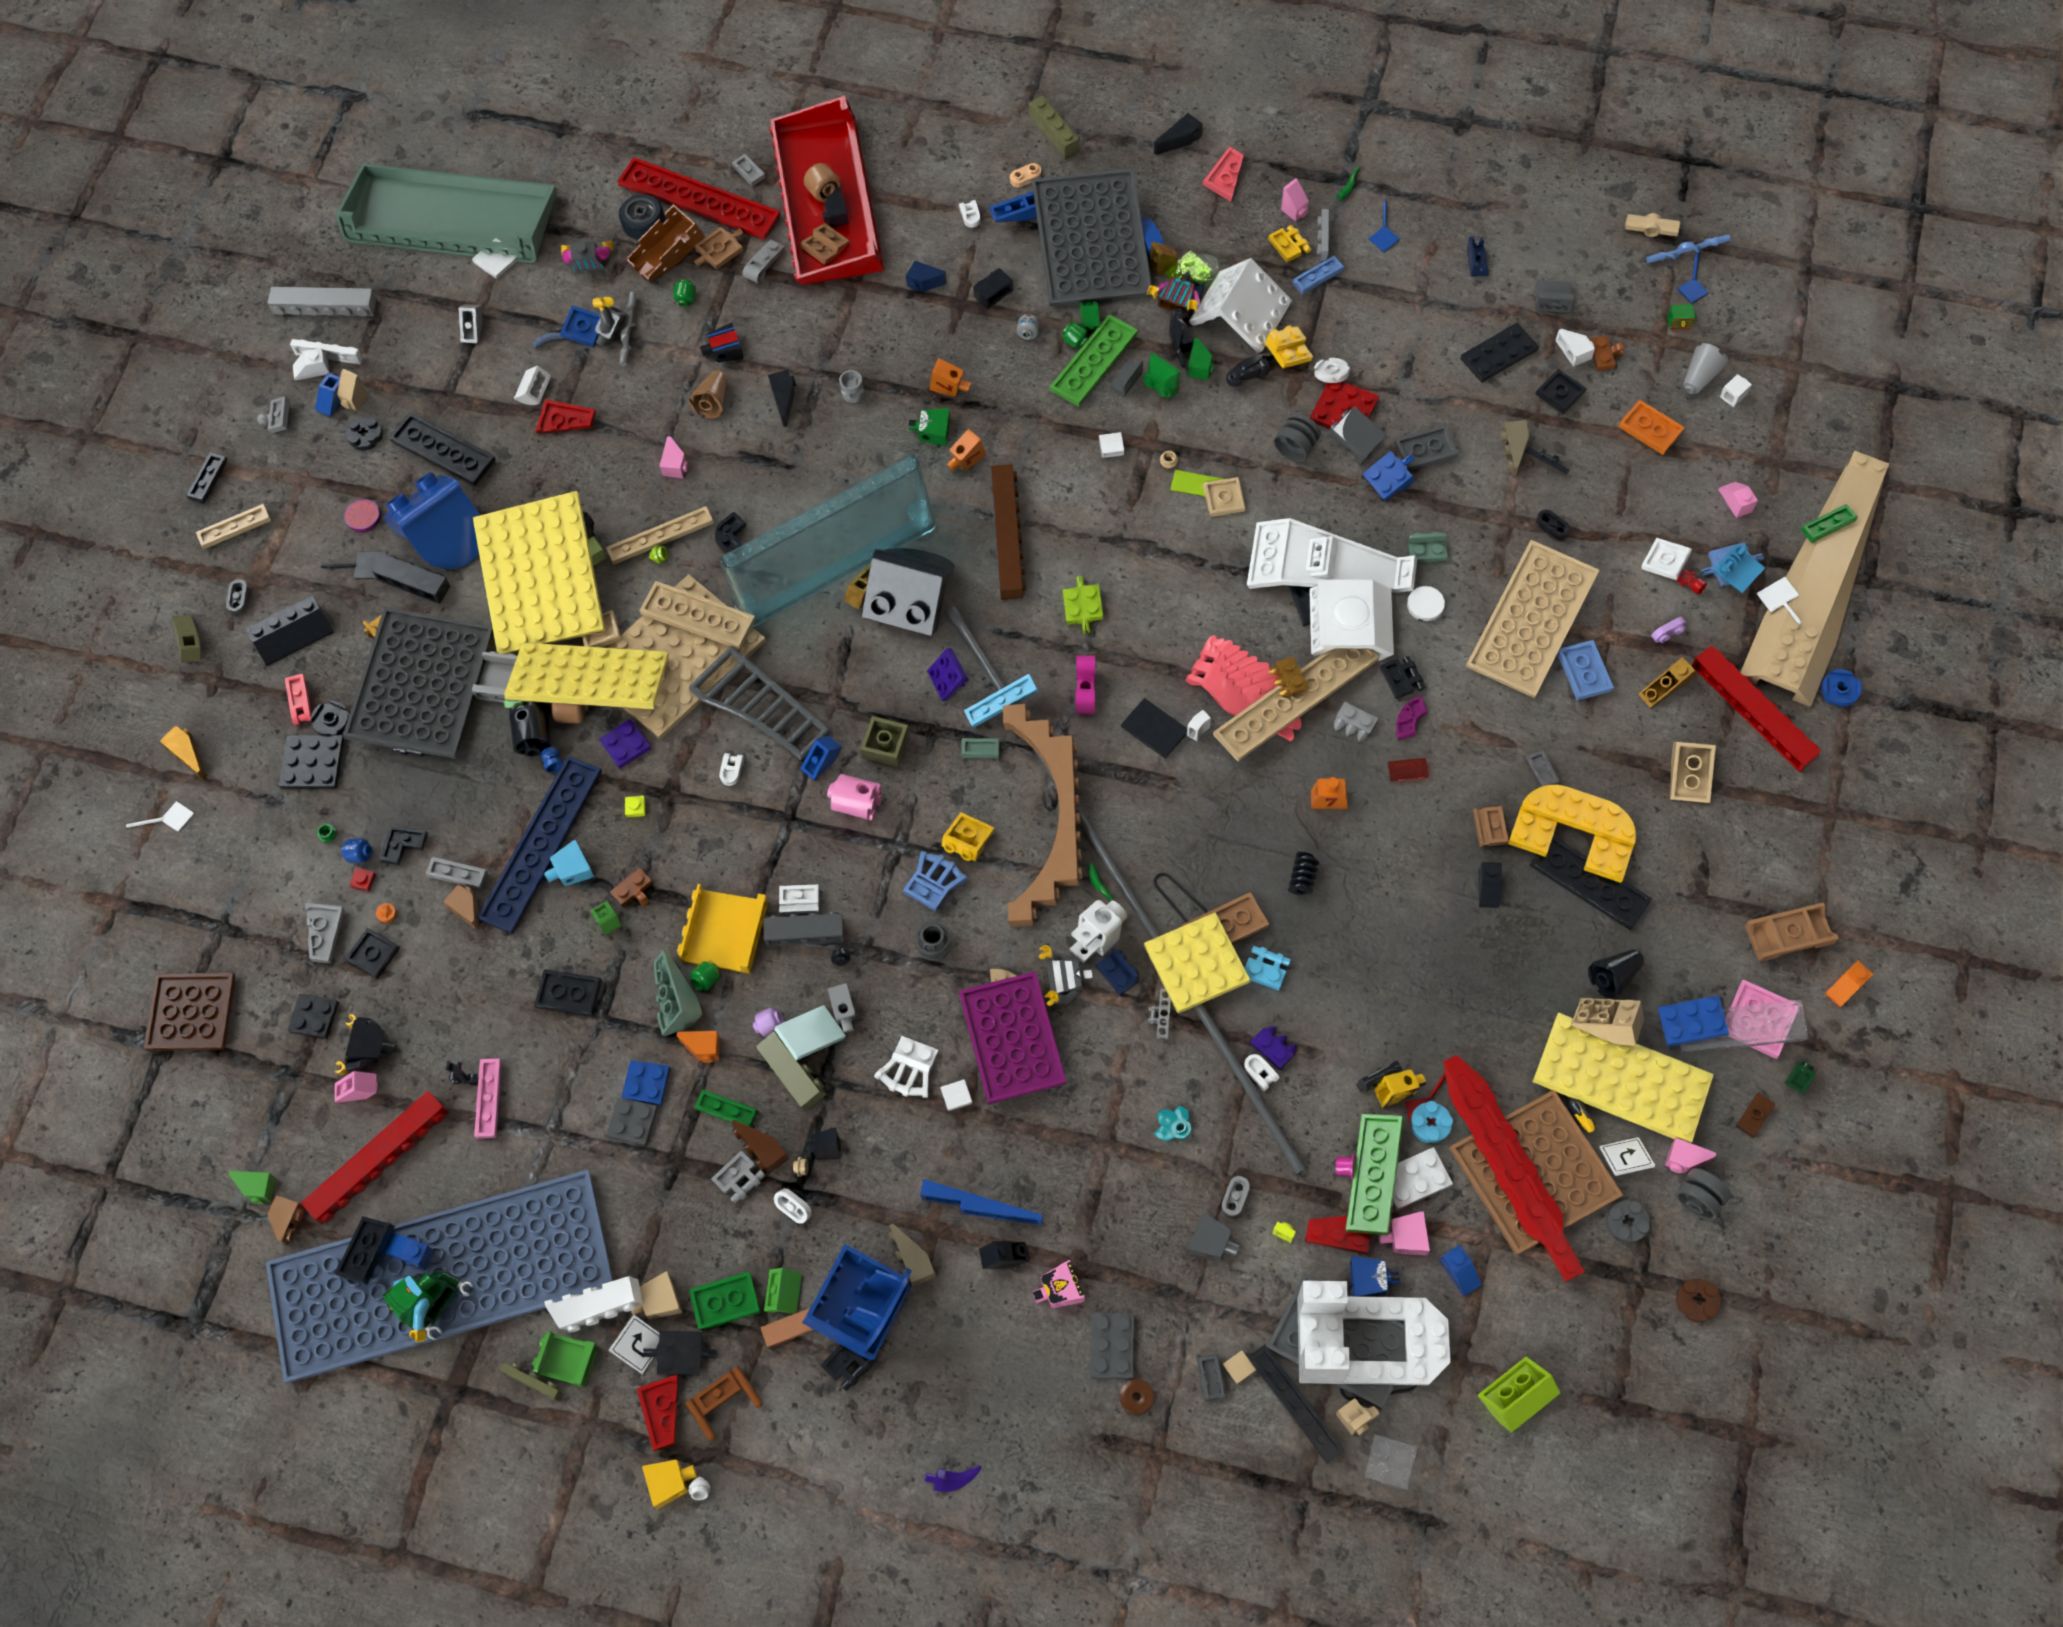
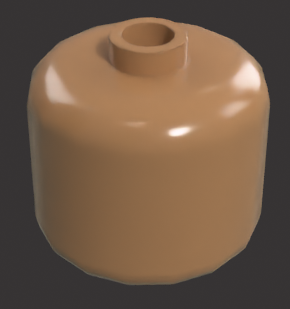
(821, 181)
(569, 712)

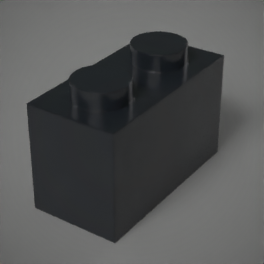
(993, 288)

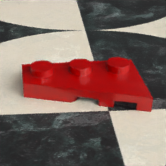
(563, 417)

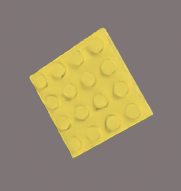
(1196, 962)

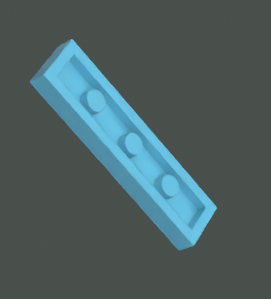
(994, 703)

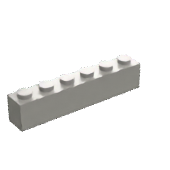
(322, 301)

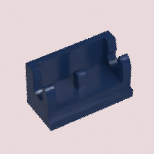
(1477, 258)

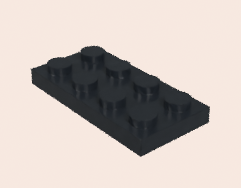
(1499, 352)

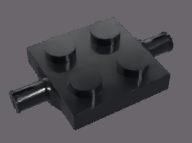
(679, 1353)

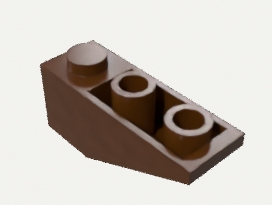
(764, 1147)

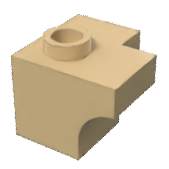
(1356, 1416)

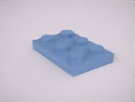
(1585, 670)

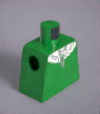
(932, 426)

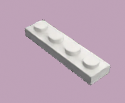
(332, 352)

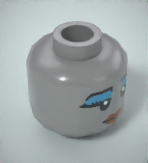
(1028, 327)

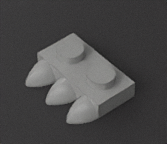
(1356, 721)

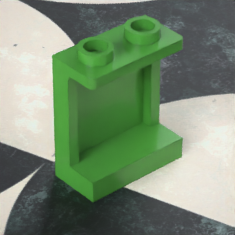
(565, 1359)

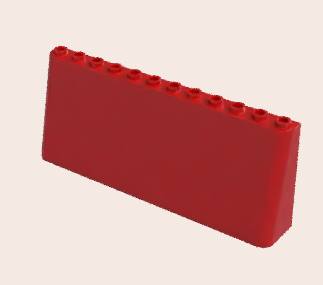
(827, 136)

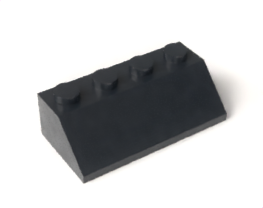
(289, 630)

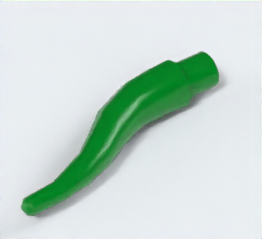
(1350, 185)
(1095, 880)

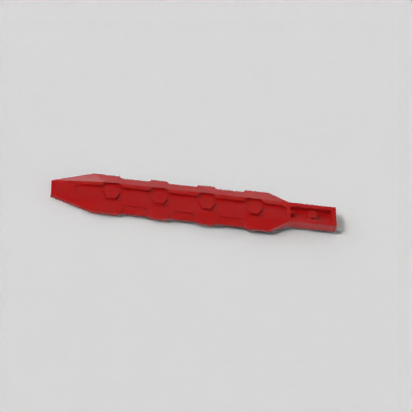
(1510, 1164)

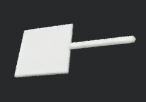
(1778, 595)

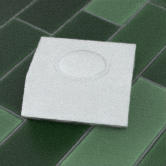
(1351, 616)

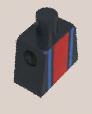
(723, 344)

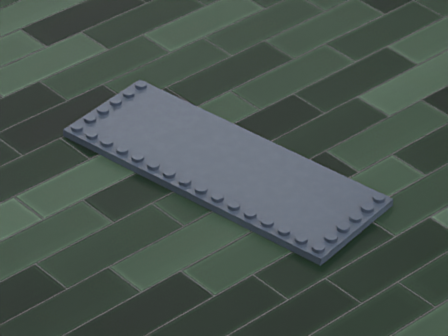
(508, 1246)

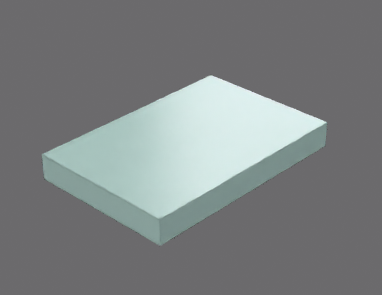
(809, 1032)

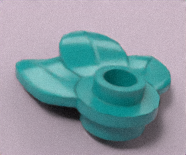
(1171, 1122)

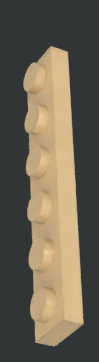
(659, 535)

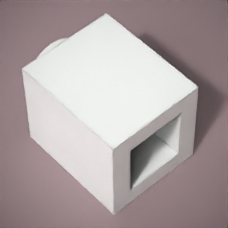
(1735, 390)

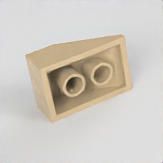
(1692, 771)

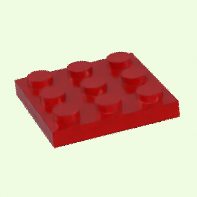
(1340, 397)

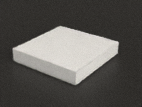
(494, 263)
(1666, 558)

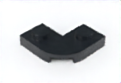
(726, 533)

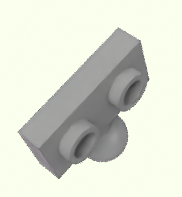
(277, 417)

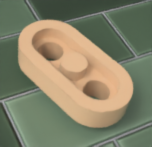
(1026, 175)

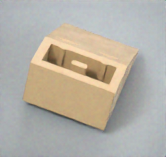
(1610, 1019)

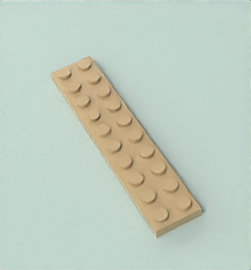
(1275, 712)

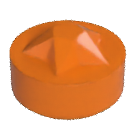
(386, 913)

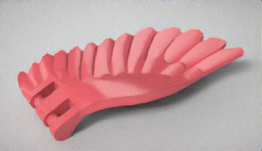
(1234, 678)

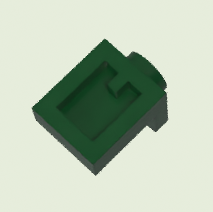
(1801, 1077)

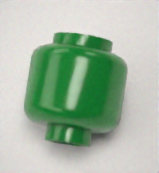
(684, 292)
(1075, 335)
(705, 976)

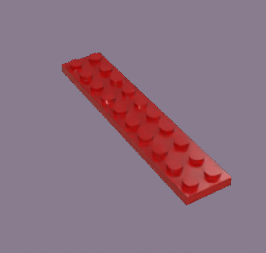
(699, 198)

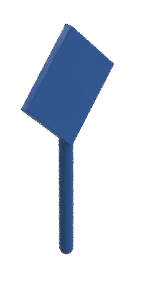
(1384, 237)
(1693, 289)

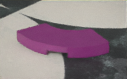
(1408, 718)

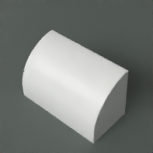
(532, 386)

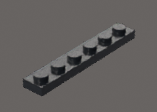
(1296, 1404)

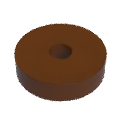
(1133, 1387)

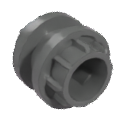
(931, 931)

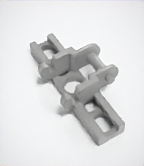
(1162, 1024)

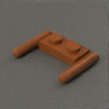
(717, 1394)

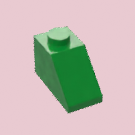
(1089, 314)
(1200, 361)

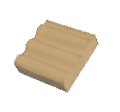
(1239, 1367)

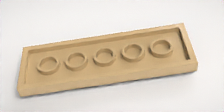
(697, 615)

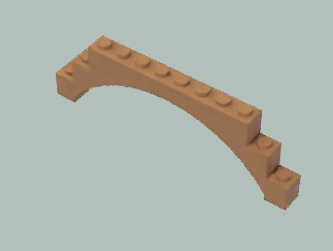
(1062, 864)

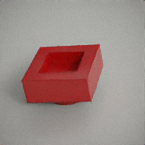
(362, 879)

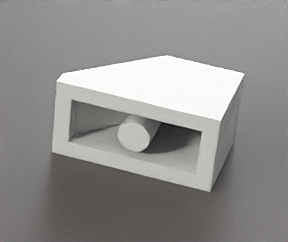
(1575, 346)
(311, 364)

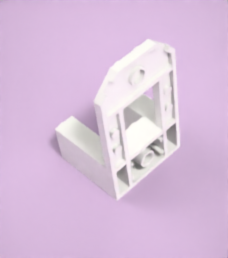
(1321, 1341)

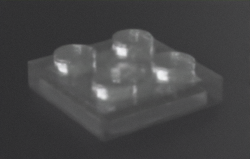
(1390, 1462)

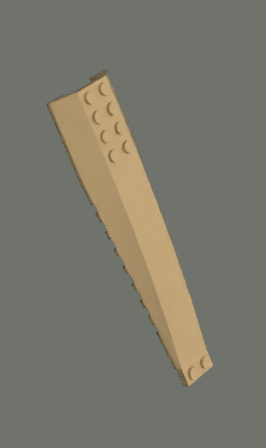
(1824, 578)

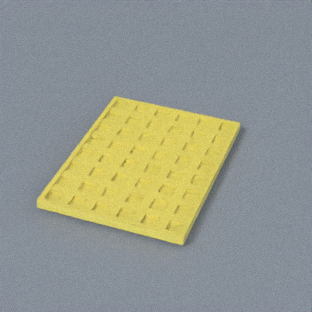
(538, 573)

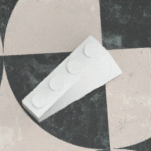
(595, 1304)

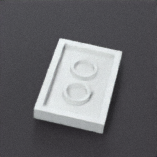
(1419, 1178)

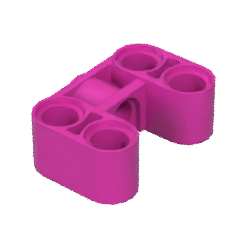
(1085, 679)

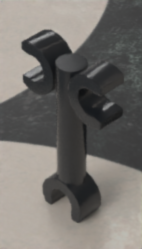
(458, 1076)

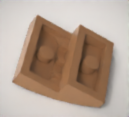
(824, 244)

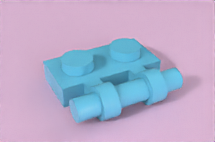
(1264, 973)

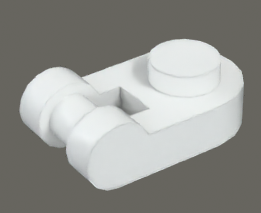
(970, 214)
(730, 774)
(1255, 1066)

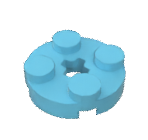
(1442, 1120)

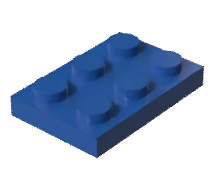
(1693, 1021)

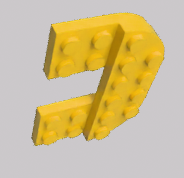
(1608, 822)

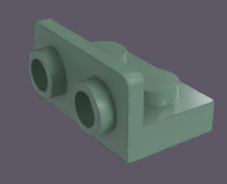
(1428, 547)

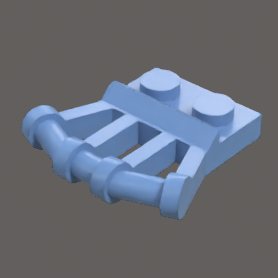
(927, 890)

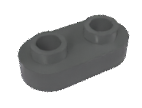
(237, 598)

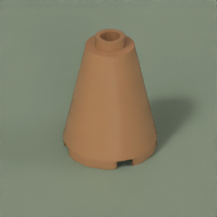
(709, 395)

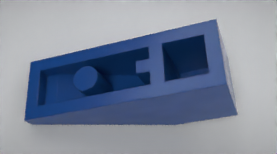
(1016, 209)
(408, 1251)

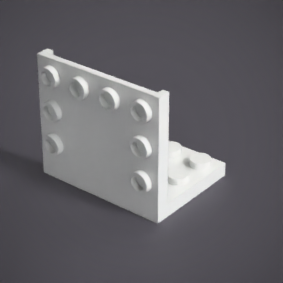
(1245, 301)

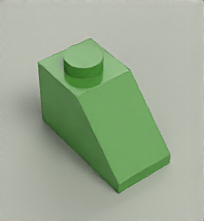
(254, 1185)

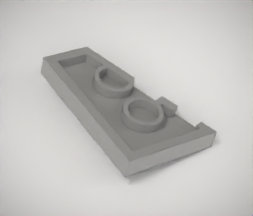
(323, 930)

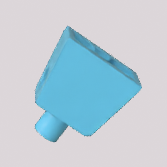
(569, 866)

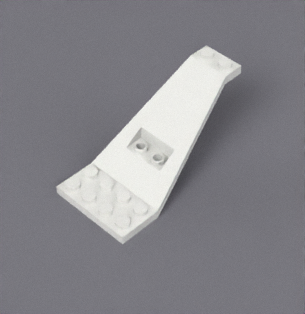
(1289, 555)

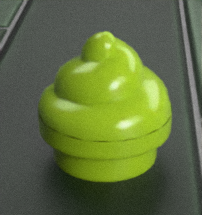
(658, 554)

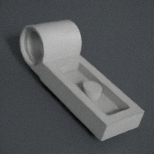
(762, 260)

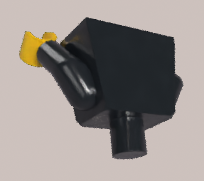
(364, 1045)

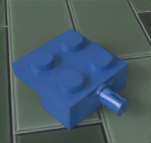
(1389, 475)

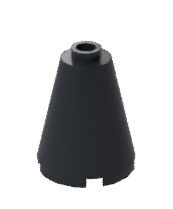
(1615, 972)

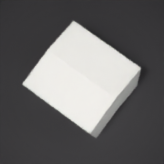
(1111, 445)
(1198, 725)
(956, 1095)

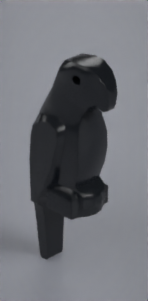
(1179, 334)
(1249, 369)

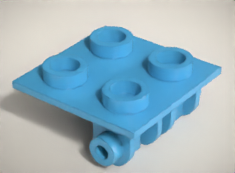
(1739, 568)

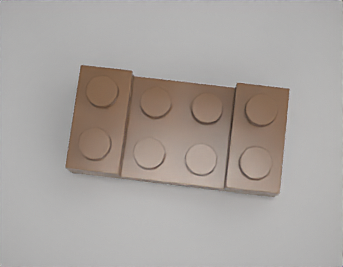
(1790, 932)

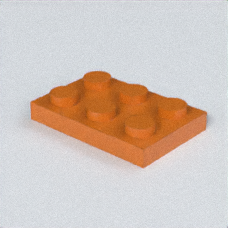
(1651, 427)

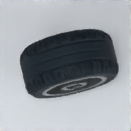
(640, 214)

